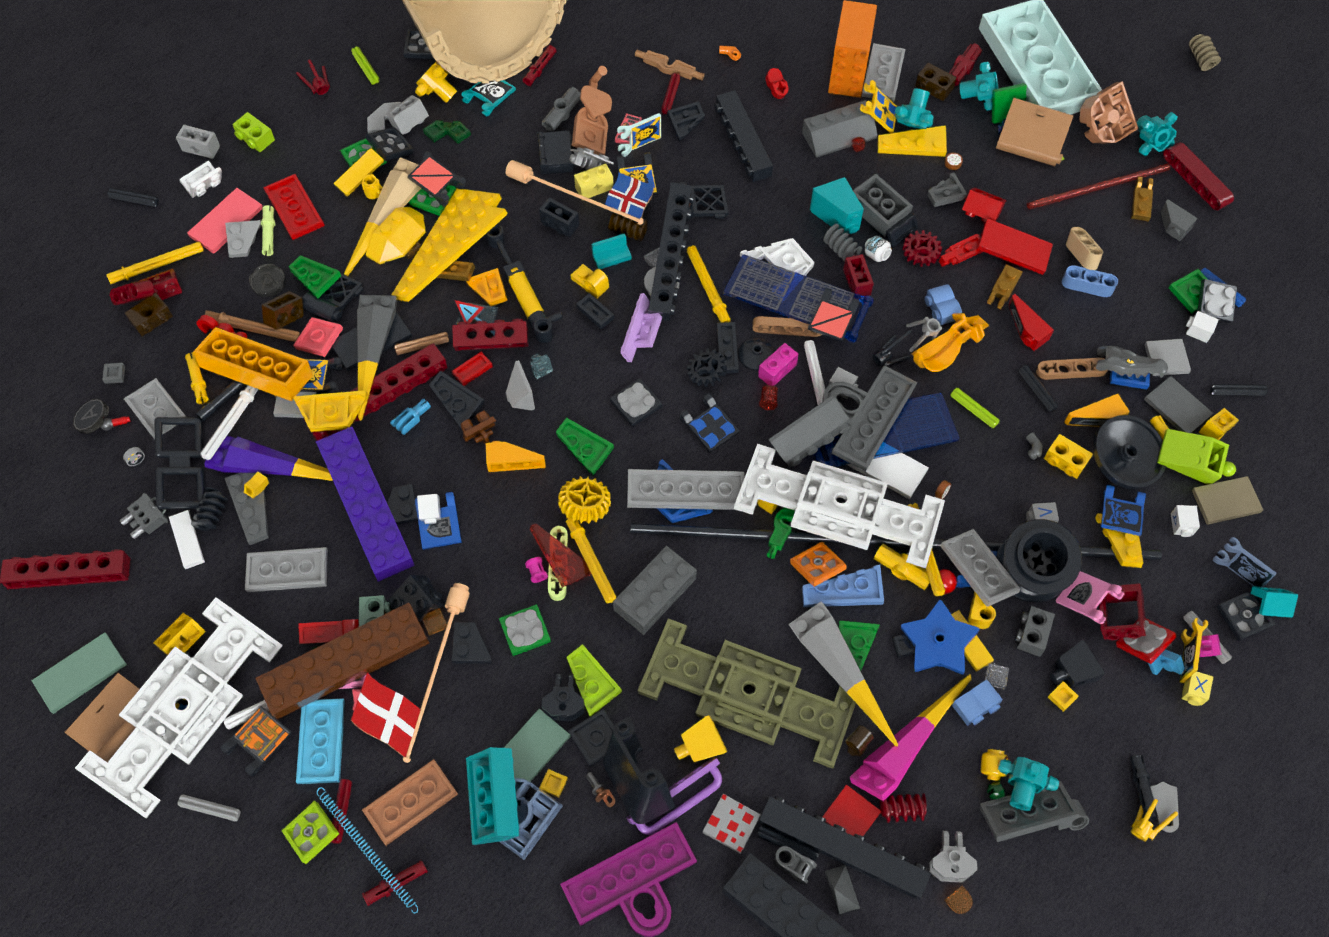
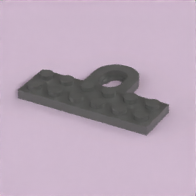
(873, 417)

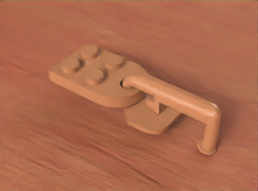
(590, 123)

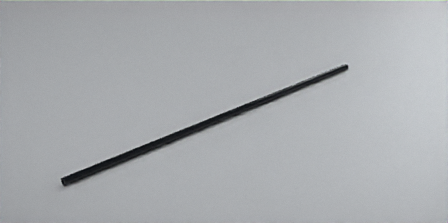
(810, 537)

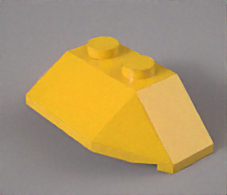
(396, 235)

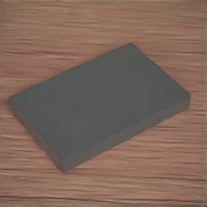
(1178, 406)

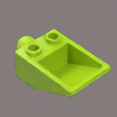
(1195, 456)

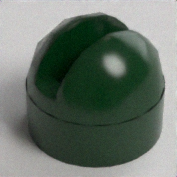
(996, 790)

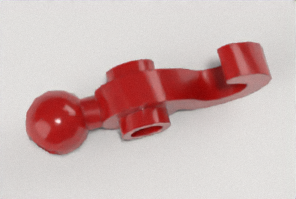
(206, 322)

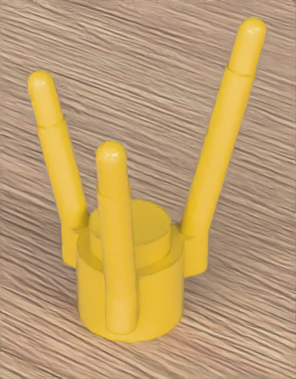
(1143, 828)

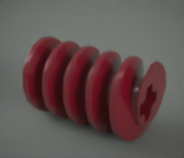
(904, 807)

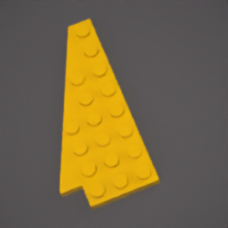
(460, 226)

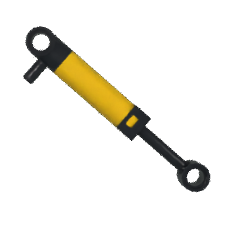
(517, 280)

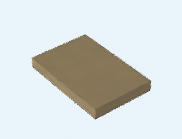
(1227, 500)

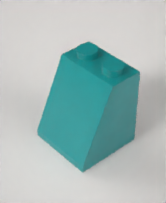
(837, 205)

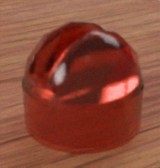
(858, 144)

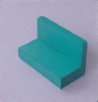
(610, 251)
(1276, 601)

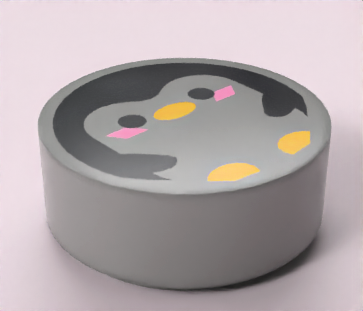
(133, 456)

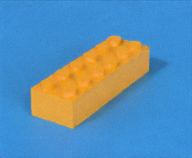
(253, 364)

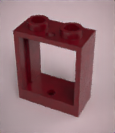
(1132, 592)

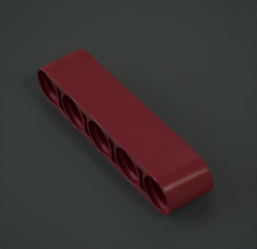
(1198, 176)

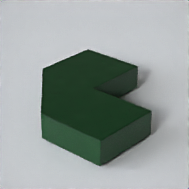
(439, 129)

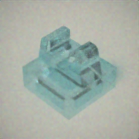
(541, 365)

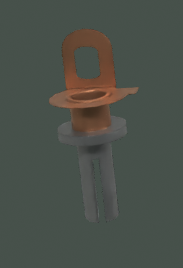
(599, 790)

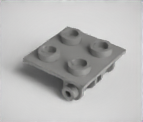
(587, 159)

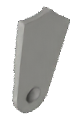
(1166, 804)

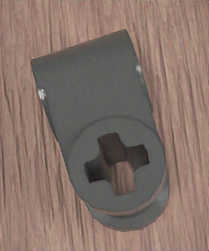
(795, 864)

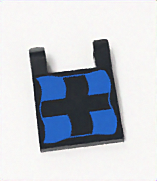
(711, 426)

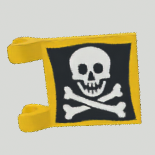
(1192, 649)

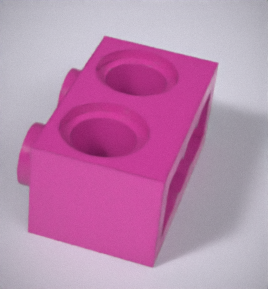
(778, 365)

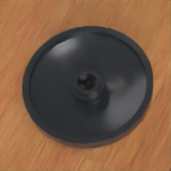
(1128, 452)

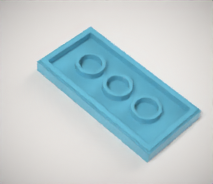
(320, 742)

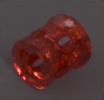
(769, 397)

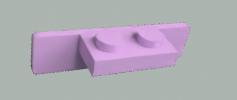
(641, 330)

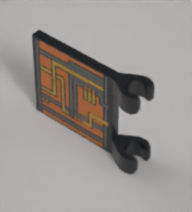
(259, 737)

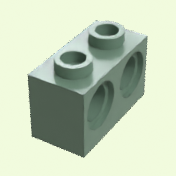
(367, 604)

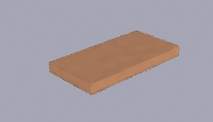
(409, 802)

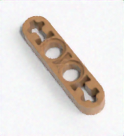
(782, 326)
(1071, 365)

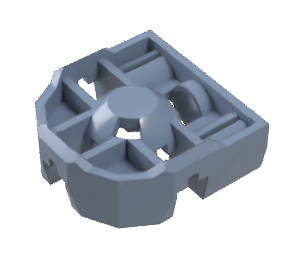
(525, 816)

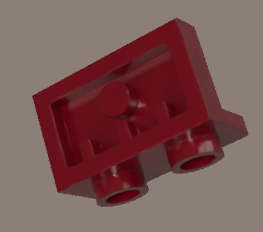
(165, 284)

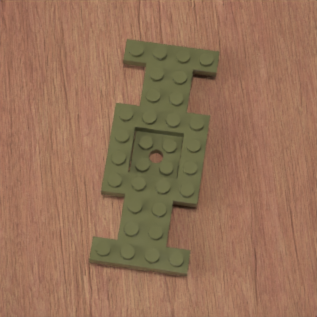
(774, 698)

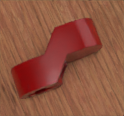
(776, 83)

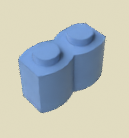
(942, 303)
(977, 703)

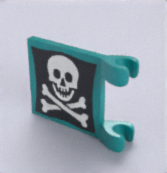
(490, 93)

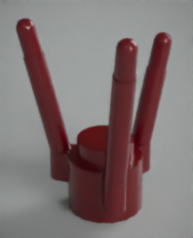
(319, 85)

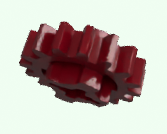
(922, 248)

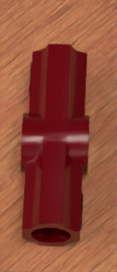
(965, 62)

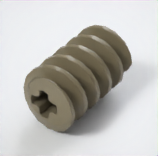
(1204, 52)

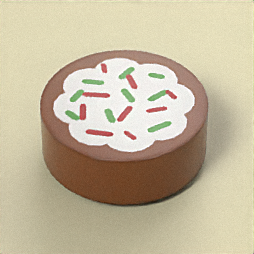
(953, 161)
(942, 489)

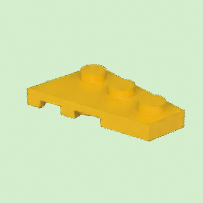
(1124, 545)

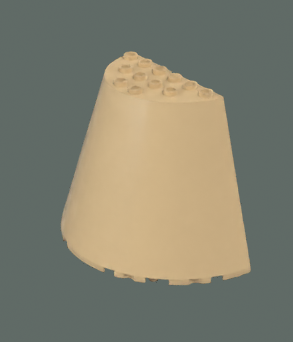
(485, 37)

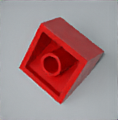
(983, 205)

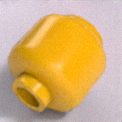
(990, 762)

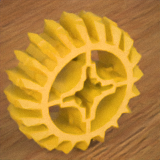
(572, 500)

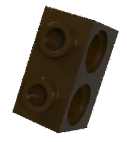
(935, 81)
(282, 310)

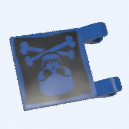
(1122, 514)

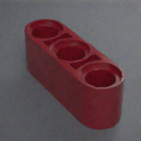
(131, 292)

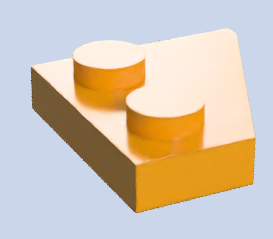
(489, 286)

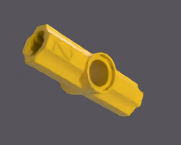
(901, 568)

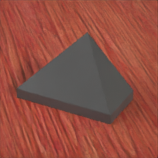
(842, 889)

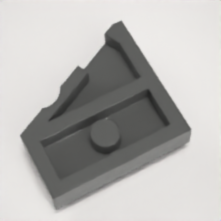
(947, 191)

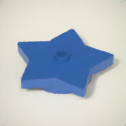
(933, 653)

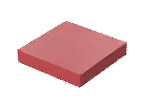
(318, 336)

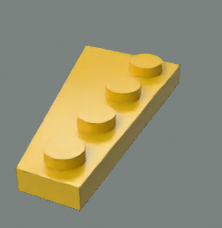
(915, 142)

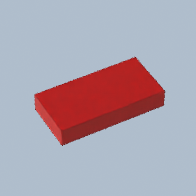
(472, 368)

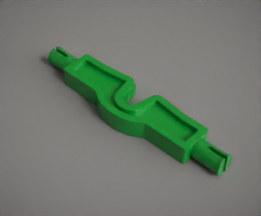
(781, 531)

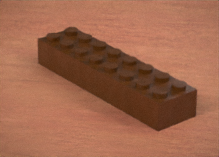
(342, 661)

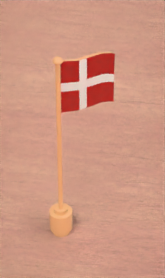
(391, 715)

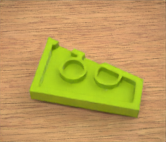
(592, 680)

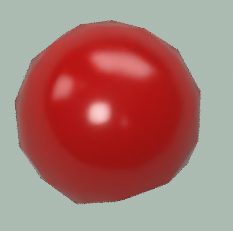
(949, 580)

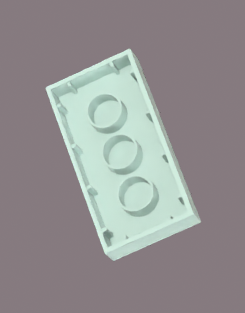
(1040, 55)

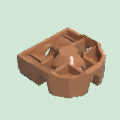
(1107, 110)

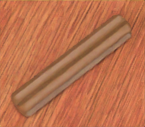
(421, 343)

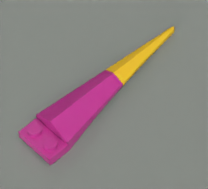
(888, 764)

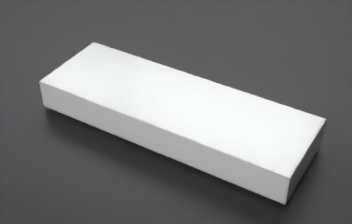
(186, 539)

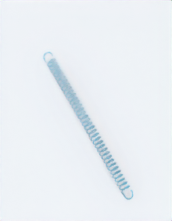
(364, 845)

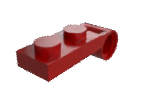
(325, 631)

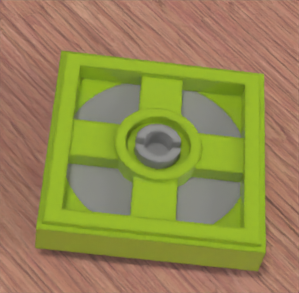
(310, 832)

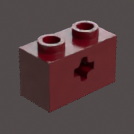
(858, 275)

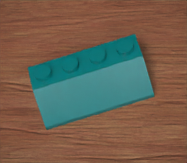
(492, 796)

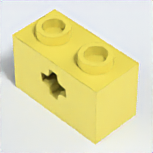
(594, 181)

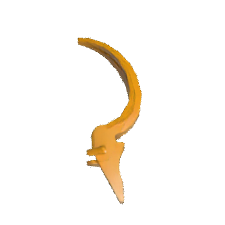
(944, 349)

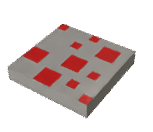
(731, 823)

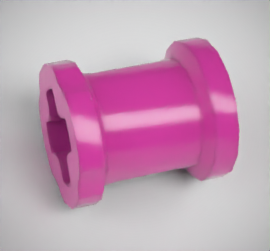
(536, 569)

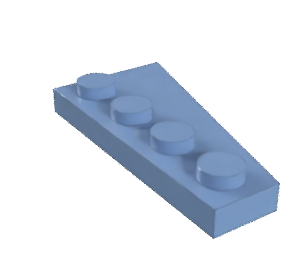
(847, 590)

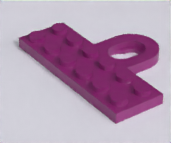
(629, 874)

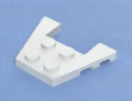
(785, 255)

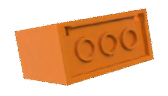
(852, 48)

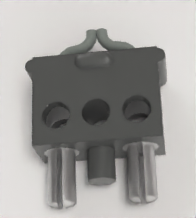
(145, 515)

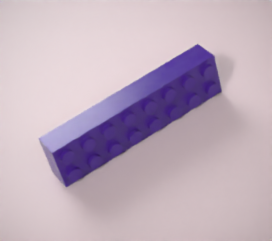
(365, 504)

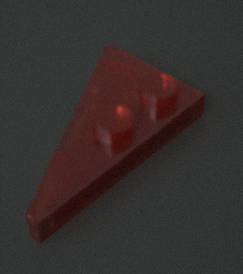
(564, 562)

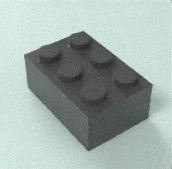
(881, 204)

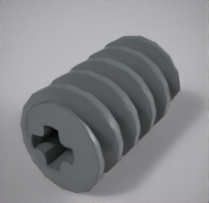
(840, 244)

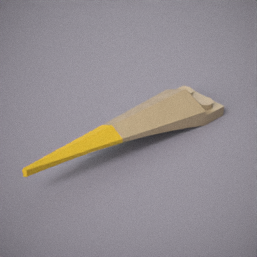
(395, 194)

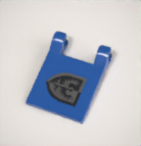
(444, 531)

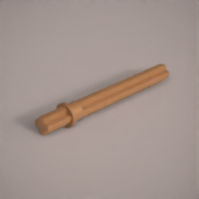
(253, 326)

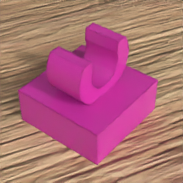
(1210, 646)

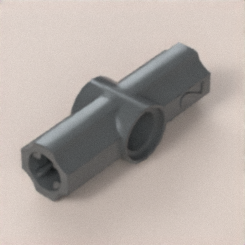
(561, 109)

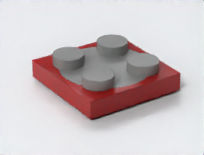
(1148, 646)

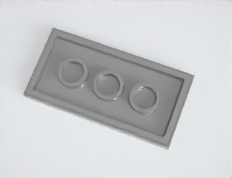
(884, 69)
(980, 567)
(286, 569)

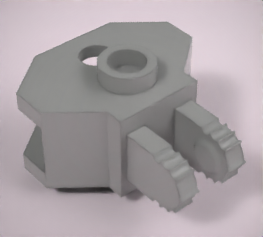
(952, 858)

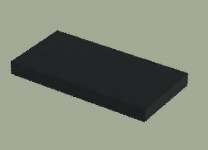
(347, 344)

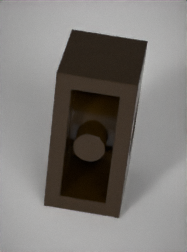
(148, 314)

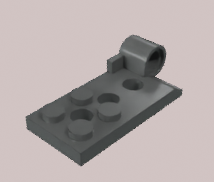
(1064, 815)

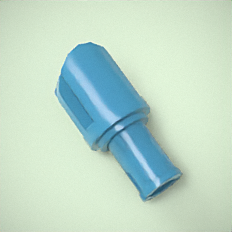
(410, 417)

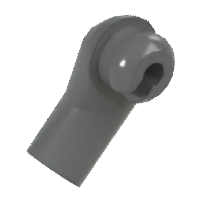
(1037, 446)

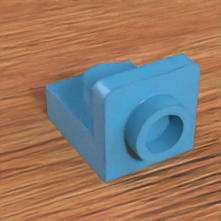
(1168, 661)

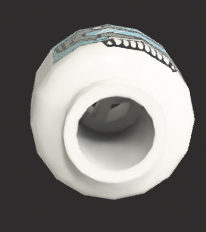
(878, 248)

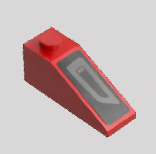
(1031, 327)

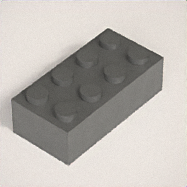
(655, 590)

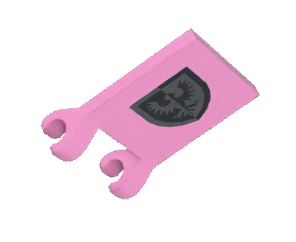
(1087, 594)

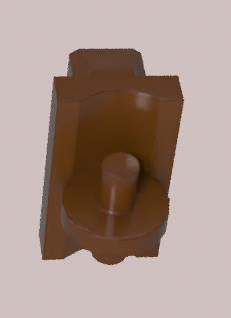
(485, 423)

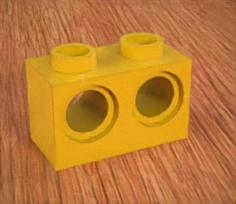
(1069, 452)
(180, 634)

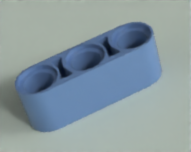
(1089, 281)

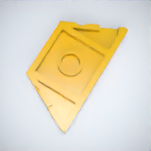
(330, 410)

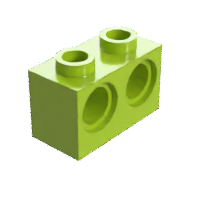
(253, 132)

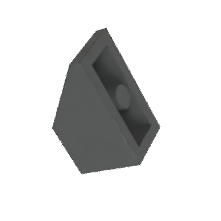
(1176, 220)

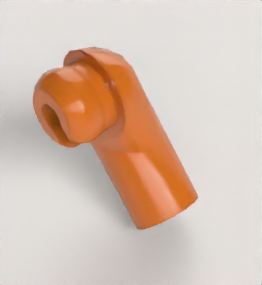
(731, 51)

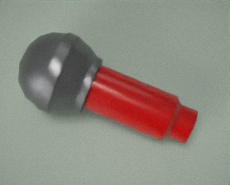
(110, 423)

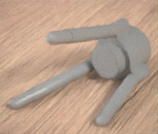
(930, 327)

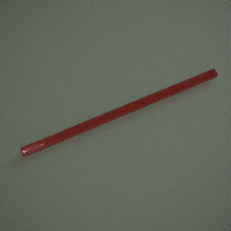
(1094, 187)

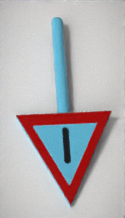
(470, 312)

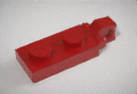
(961, 251)

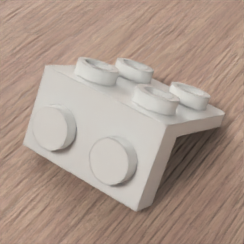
(201, 179)

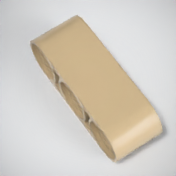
(1084, 248)

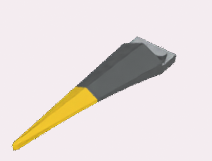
(374, 322)

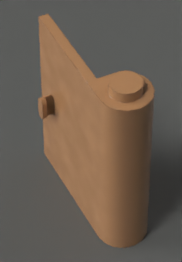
(1034, 135)
(100, 725)

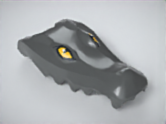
(1129, 363)

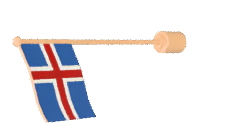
(625, 198)

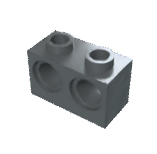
(1039, 633)

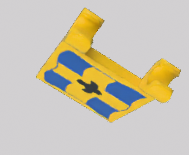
(881, 108)

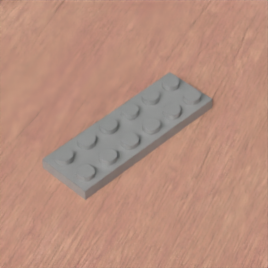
(683, 489)

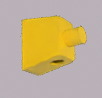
(701, 741)

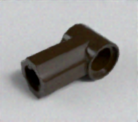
(858, 741)

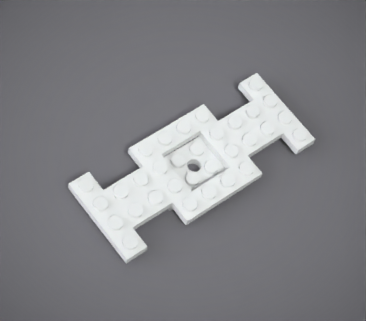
(863, 505)
(161, 725)

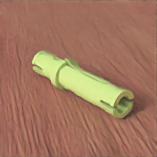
(267, 230)

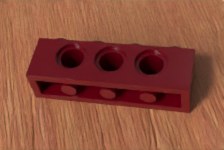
(499, 340)

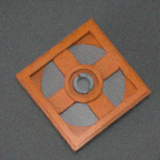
(818, 564)

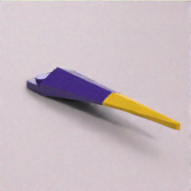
(245, 456)

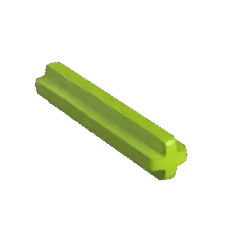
(365, 65)
(975, 407)

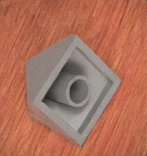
(519, 390)

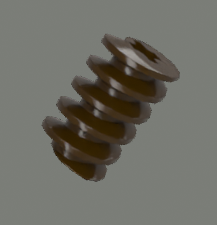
(627, 227)

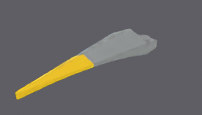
(823, 639)

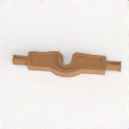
(661, 62)

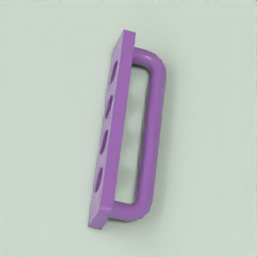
(710, 765)

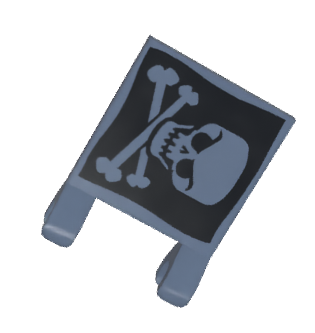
(1245, 564)

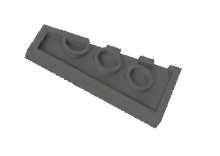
(249, 510)

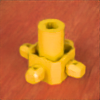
(435, 81)

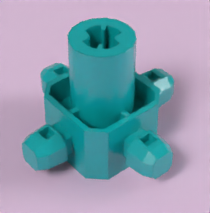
(981, 87)
(915, 114)
(1156, 132)
(1027, 778)

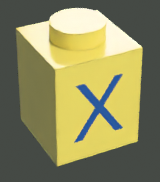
(1197, 689)

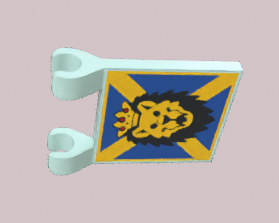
(640, 133)

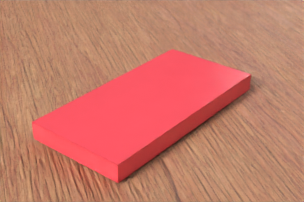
(212, 228)

